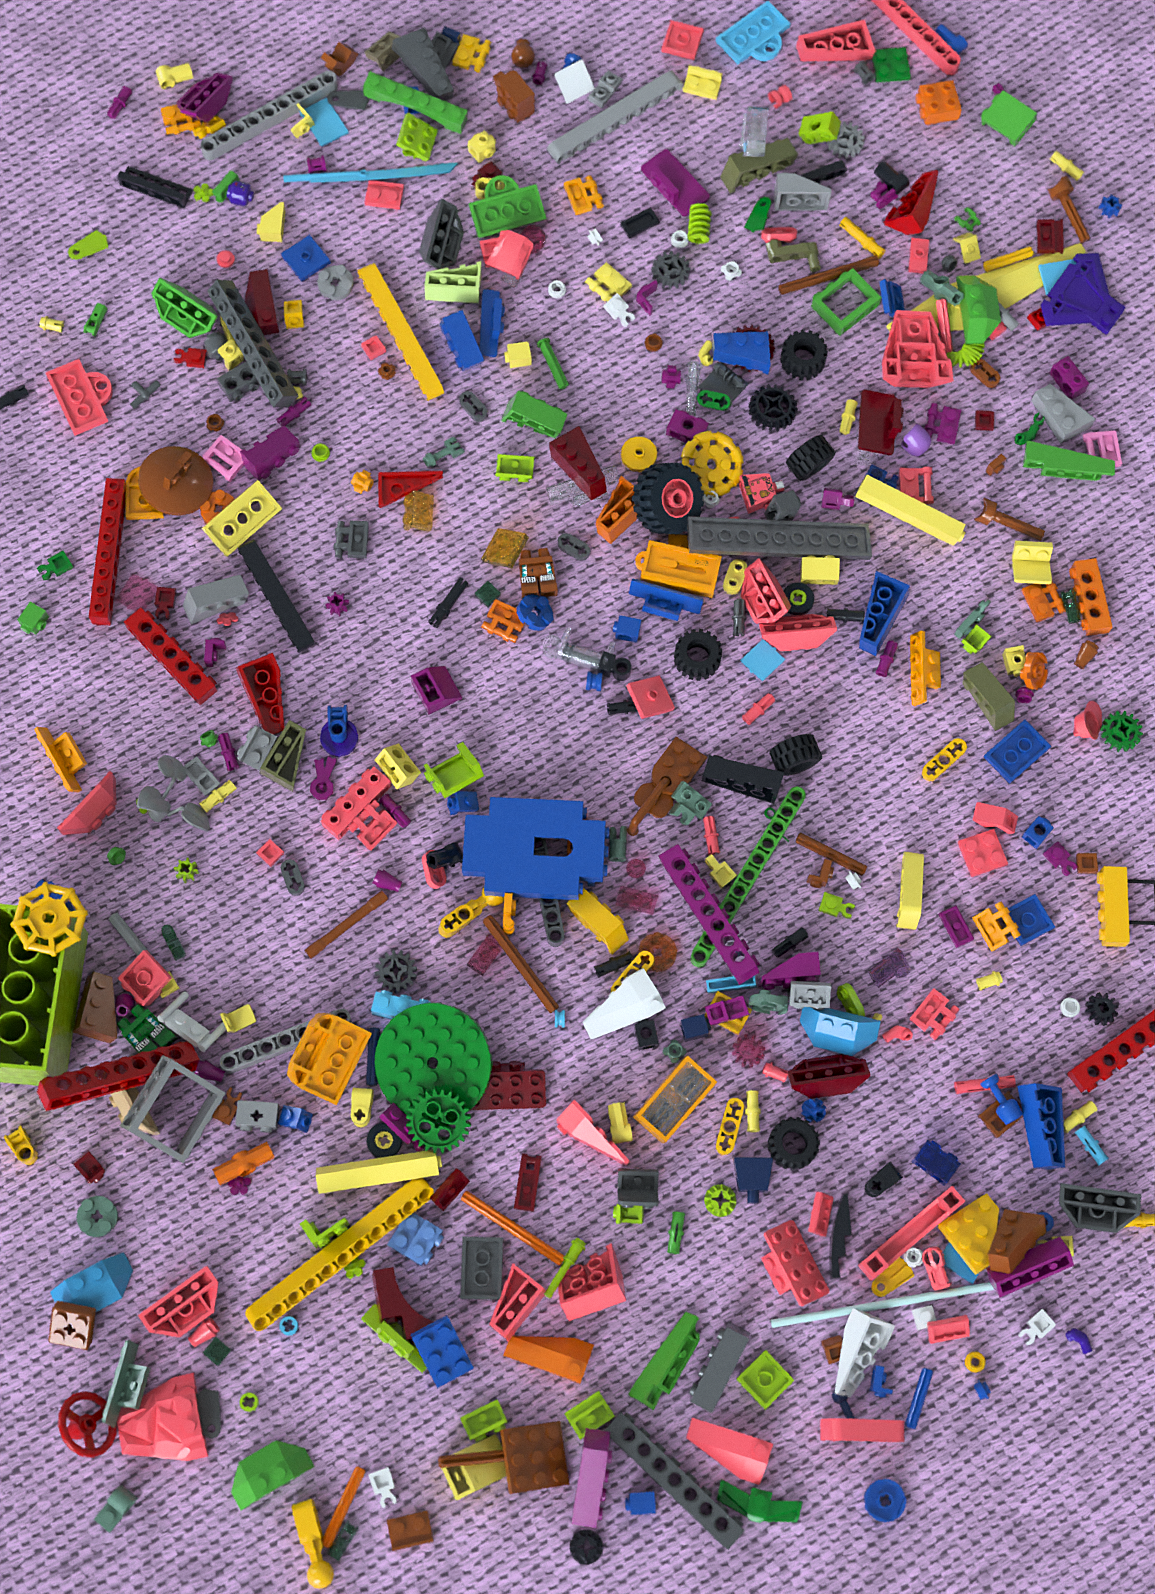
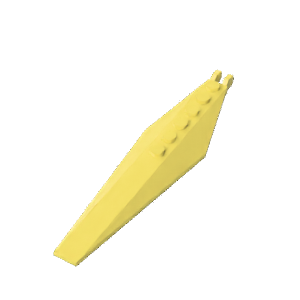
(1011, 283)

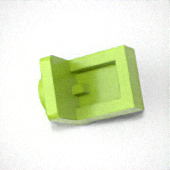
(976, 640)
(628, 1215)

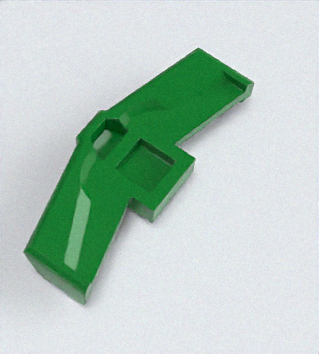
(758, 1504)

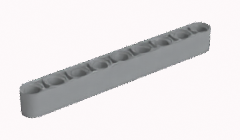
(614, 116)
(261, 117)

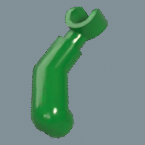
(1022, 438)

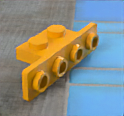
(924, 668)
(64, 755)

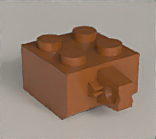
(514, 95)

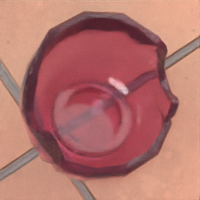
(536, 236)

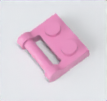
(1107, 445)
(227, 452)

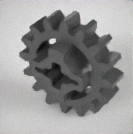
(672, 272)
(388, 971)

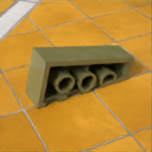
(743, 169)

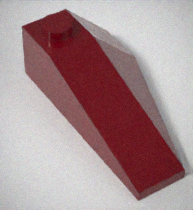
(260, 301)

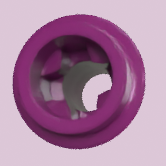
(386, 881)
(124, 1004)
(209, 1071)

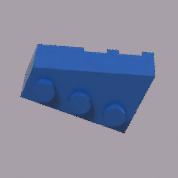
(461, 340)

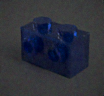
(936, 1162)

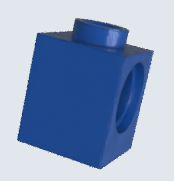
(627, 628)
(1034, 838)
(641, 1503)

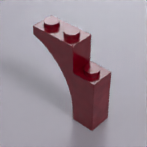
(393, 1306)

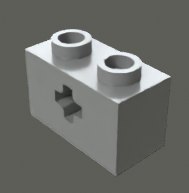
(248, 1109)

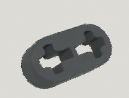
(476, 403)
(571, 550)
(288, 879)

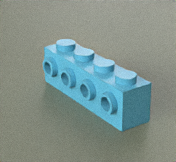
(389, 1006)

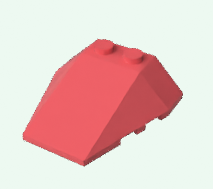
(915, 352)

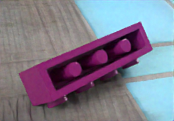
(1037, 1265)

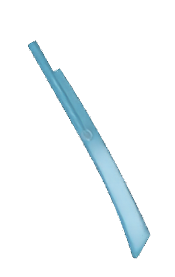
(364, 175)

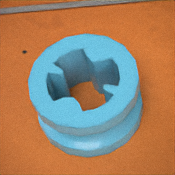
(560, 1018)
(283, 1328)

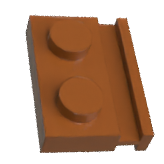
(992, 1120)
(410, 1530)

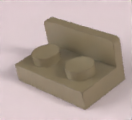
(382, 52)

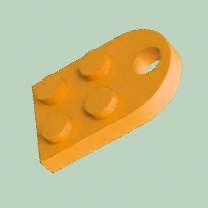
(136, 505)

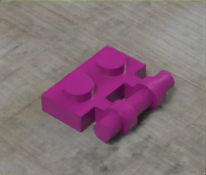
(948, 426)

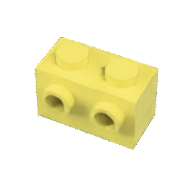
(820, 570)

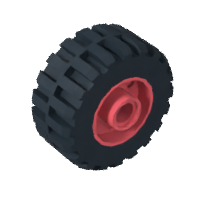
(667, 497)

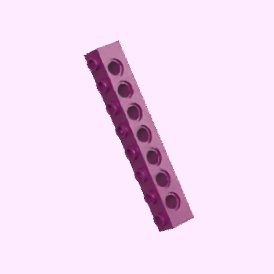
(741, 970)

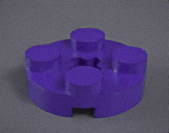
(342, 748)

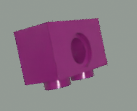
(680, 420)

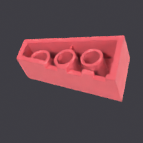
(837, 43)

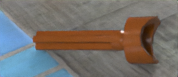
(1061, 192)
(990, 513)

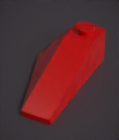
(915, 207)
(263, 687)

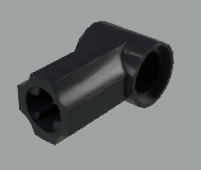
(891, 177)
(447, 856)

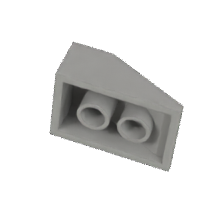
(799, 194)

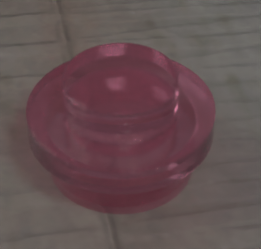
(635, 868)

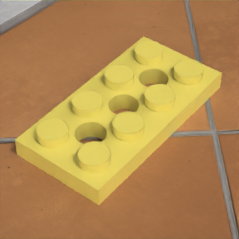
(254, 521)

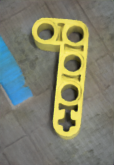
(910, 890)

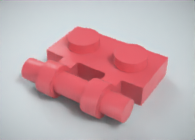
(377, 829)
(928, 1011)

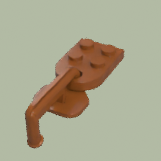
(676, 764)

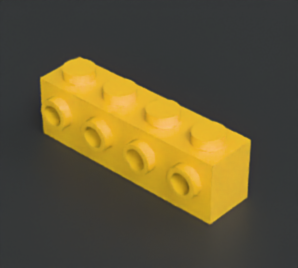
(1114, 906)

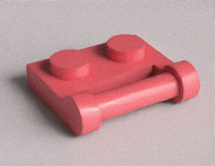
(910, 485)

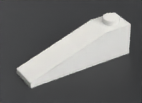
(630, 1003)
(861, 1340)

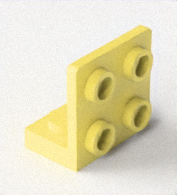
(1032, 562)

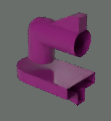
(883, 200)

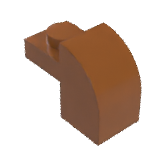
(340, 59)

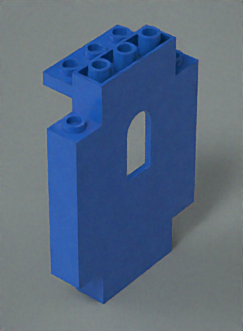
(503, 848)

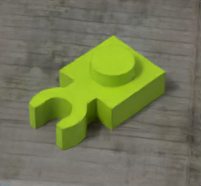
(833, 904)

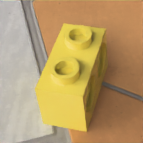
(397, 766)

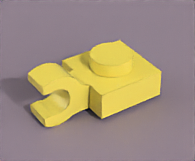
(721, 873)

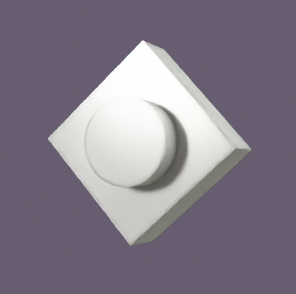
(922, 1316)

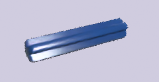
(919, 1398)

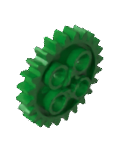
(431, 1136)

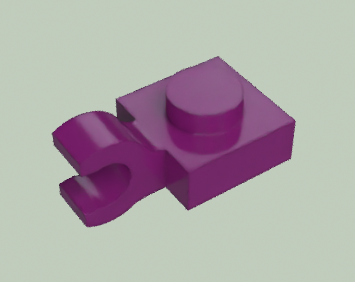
(833, 499)

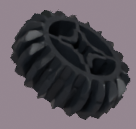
(781, 418)

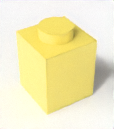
(518, 354)

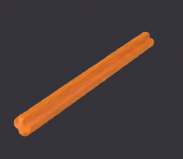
(512, 1227)

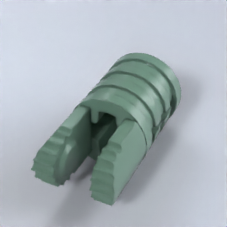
(618, 846)

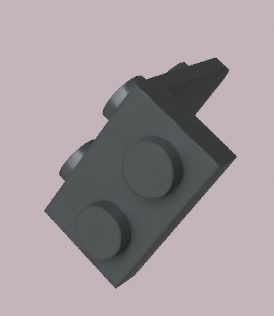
(637, 1188)

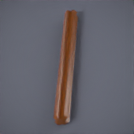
(827, 275)
(520, 963)

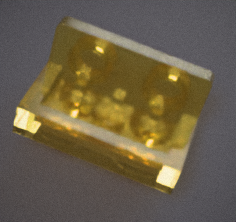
(418, 511)

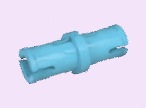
(1091, 1145)

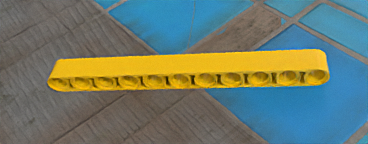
(338, 1253)

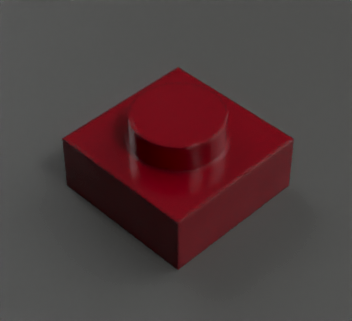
(984, 420)

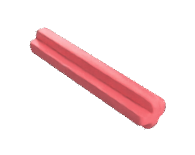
(944, 325)

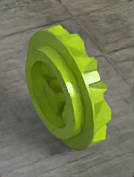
(712, 1205)

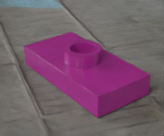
(956, 926)

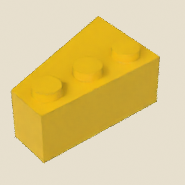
(599, 920)

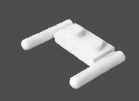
(188, 1027)

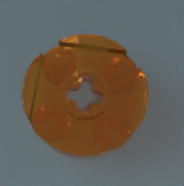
(668, 951)

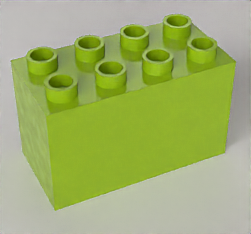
(36, 1003)

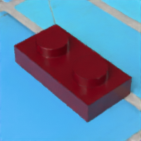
(449, 1189)

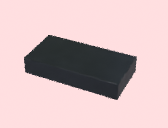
(639, 222)

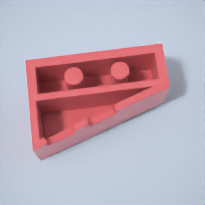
(516, 1302)

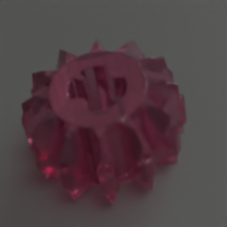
(744, 1044)

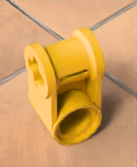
(19, 1143)

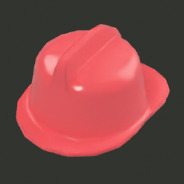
(1088, 722)

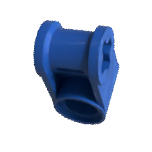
(337, 720)

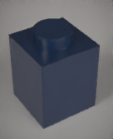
(695, 1027)

